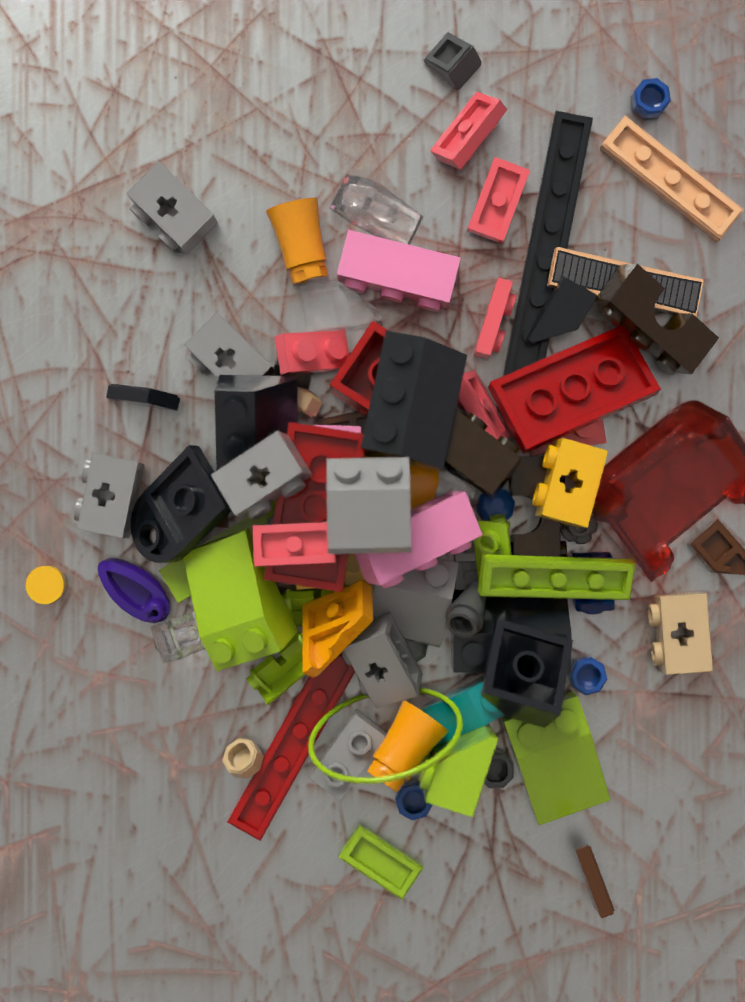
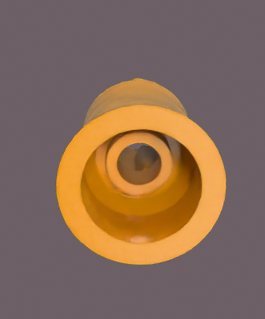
(299, 238)
(406, 744)

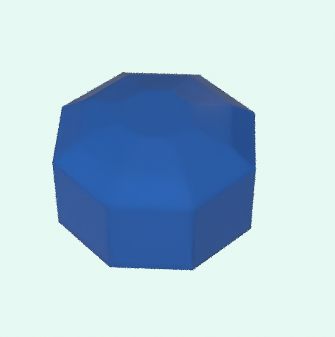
(650, 98)
(501, 504)
(587, 675)
(411, 801)

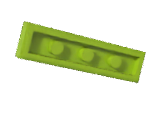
(556, 577)

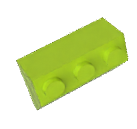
(460, 775)

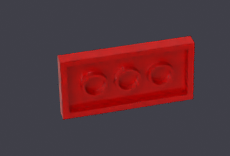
(573, 388)
(310, 504)

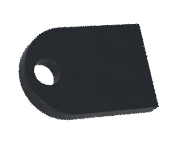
(181, 508)

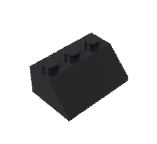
(414, 400)
(251, 410)
(542, 614)

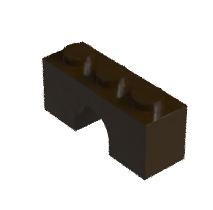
(630, 302)
(545, 537)

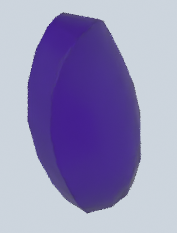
(134, 590)

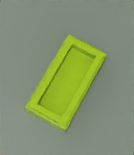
(381, 861)

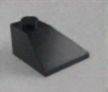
(526, 673)

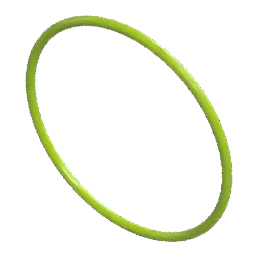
(374, 780)

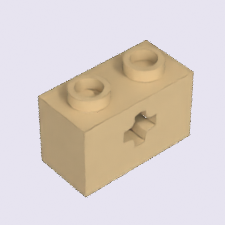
(693, 649)

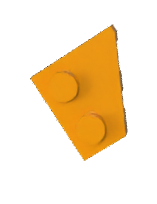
(333, 624)

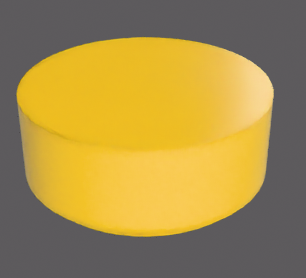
(46, 584)

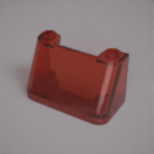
(670, 483)

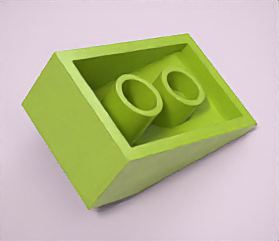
(233, 606)
(558, 762)

